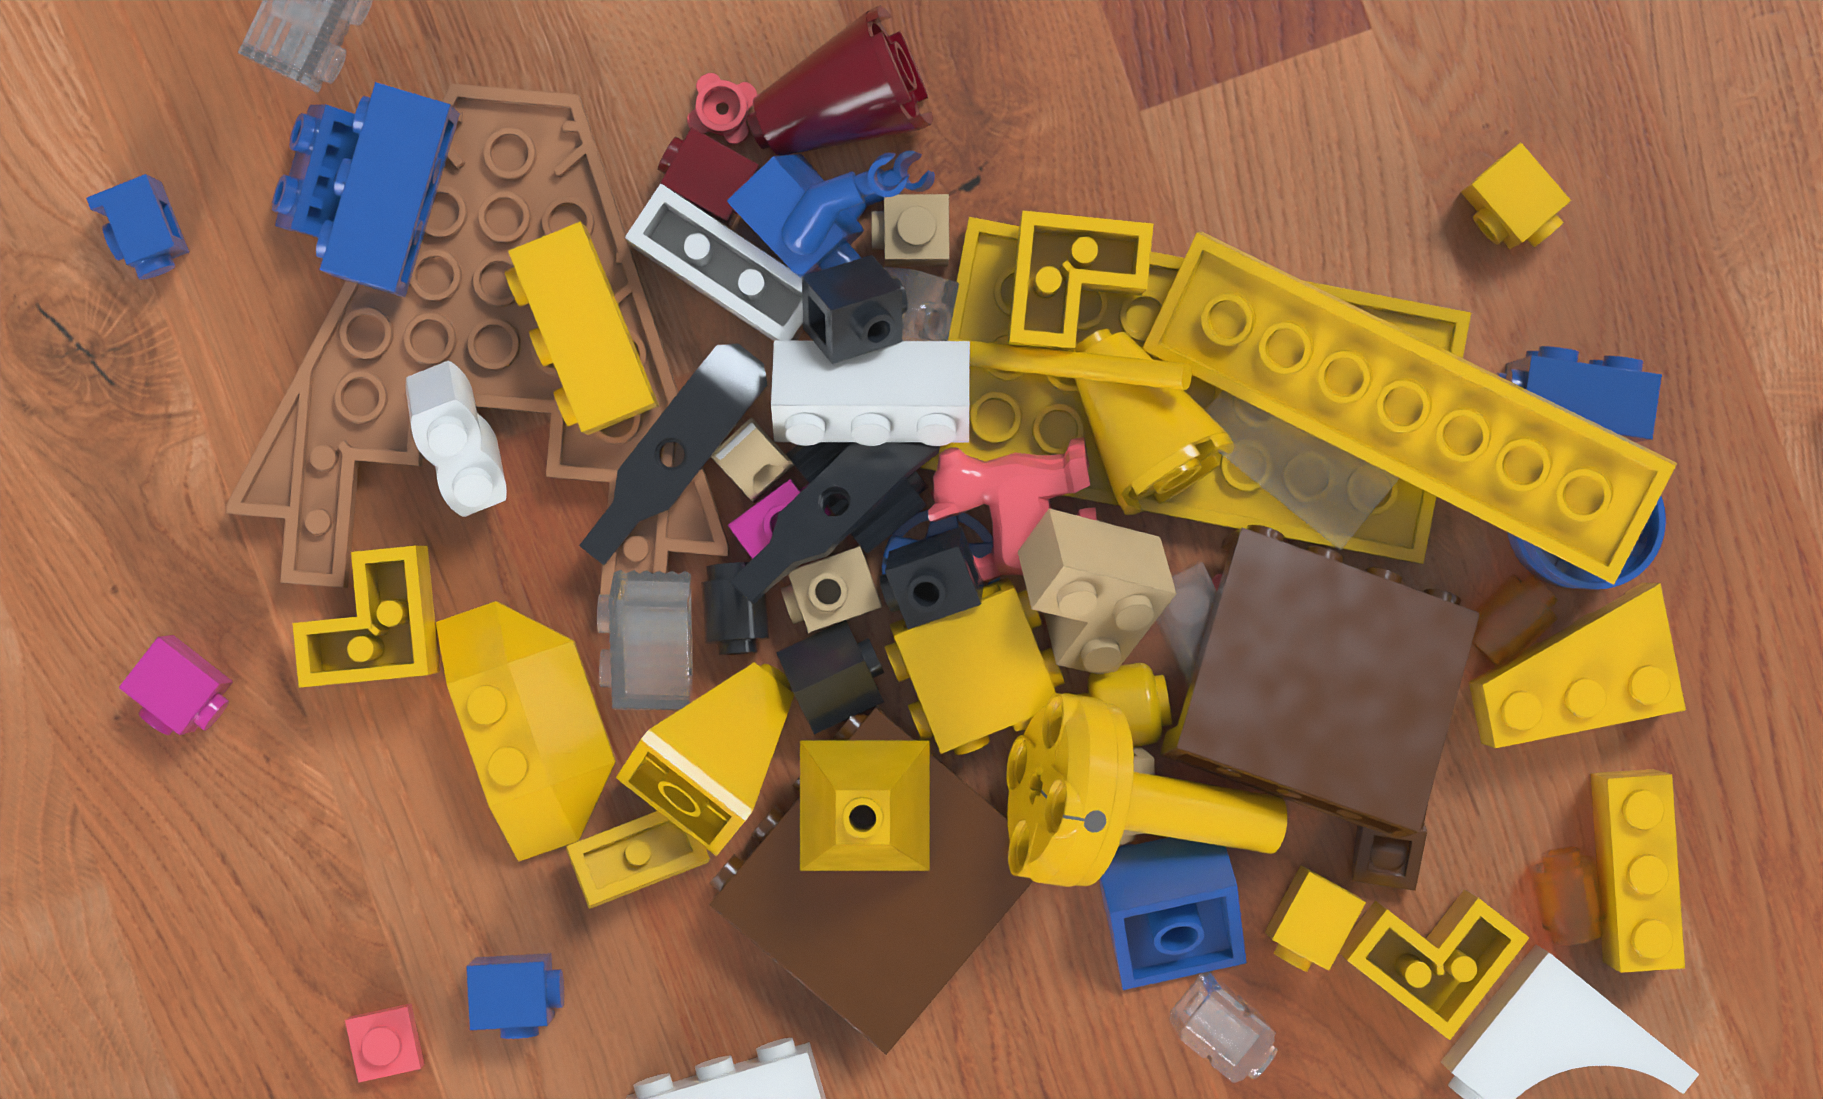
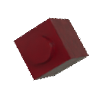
(705, 173)

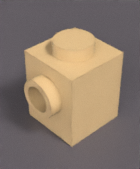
(913, 230)
(831, 590)

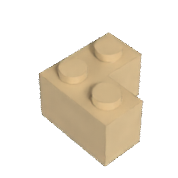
(1095, 587)

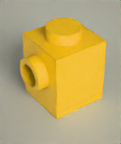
(1516, 200)
(1313, 920)

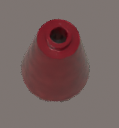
(843, 92)

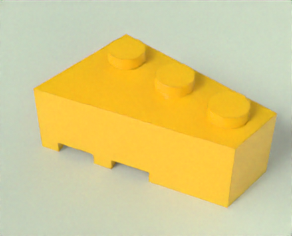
(1586, 677)

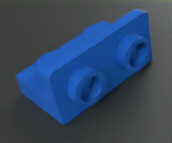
(321, 144)

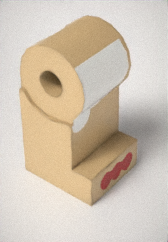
(752, 460)

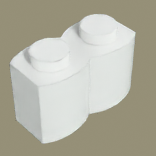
(455, 438)

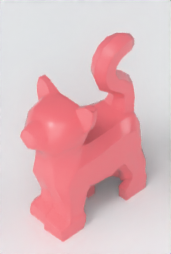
(1017, 493)

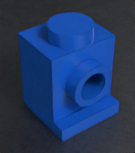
(140, 225)

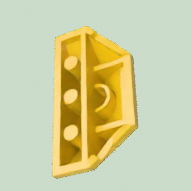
(527, 724)

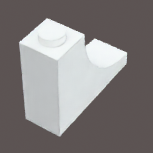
(1549, 1024)

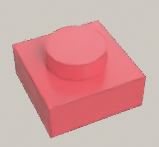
(384, 1042)

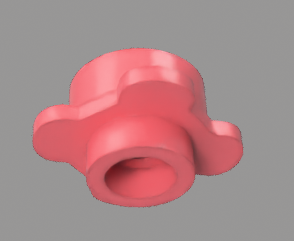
(716, 91)

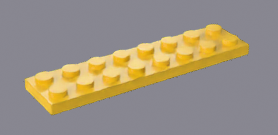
(1409, 407)

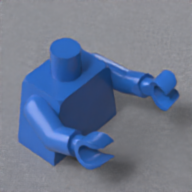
(814, 219)

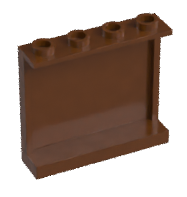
(1324, 683)
(876, 939)

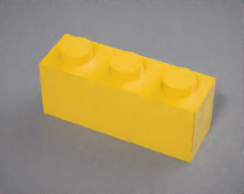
(580, 329)
(1638, 870)

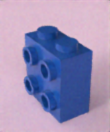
(1604, 391)

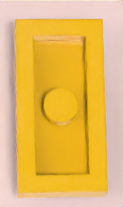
(633, 857)

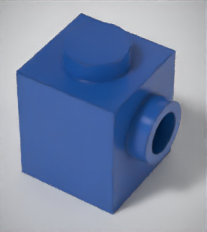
(513, 993)

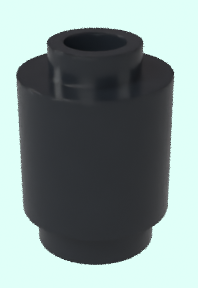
(728, 615)

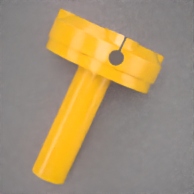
(1079, 792)

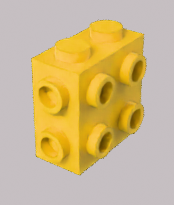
(976, 670)

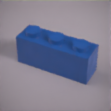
(387, 189)

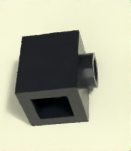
(853, 308)
(932, 578)
(832, 676)

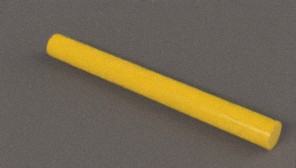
(1080, 365)

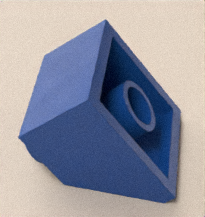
(1172, 910)

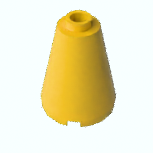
(1147, 434)

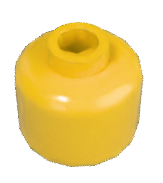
(1138, 695)

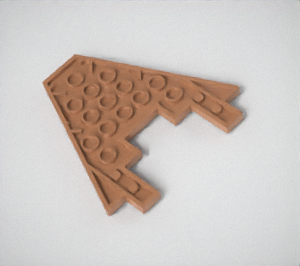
(511, 176)

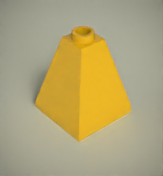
(713, 755)
(874, 773)

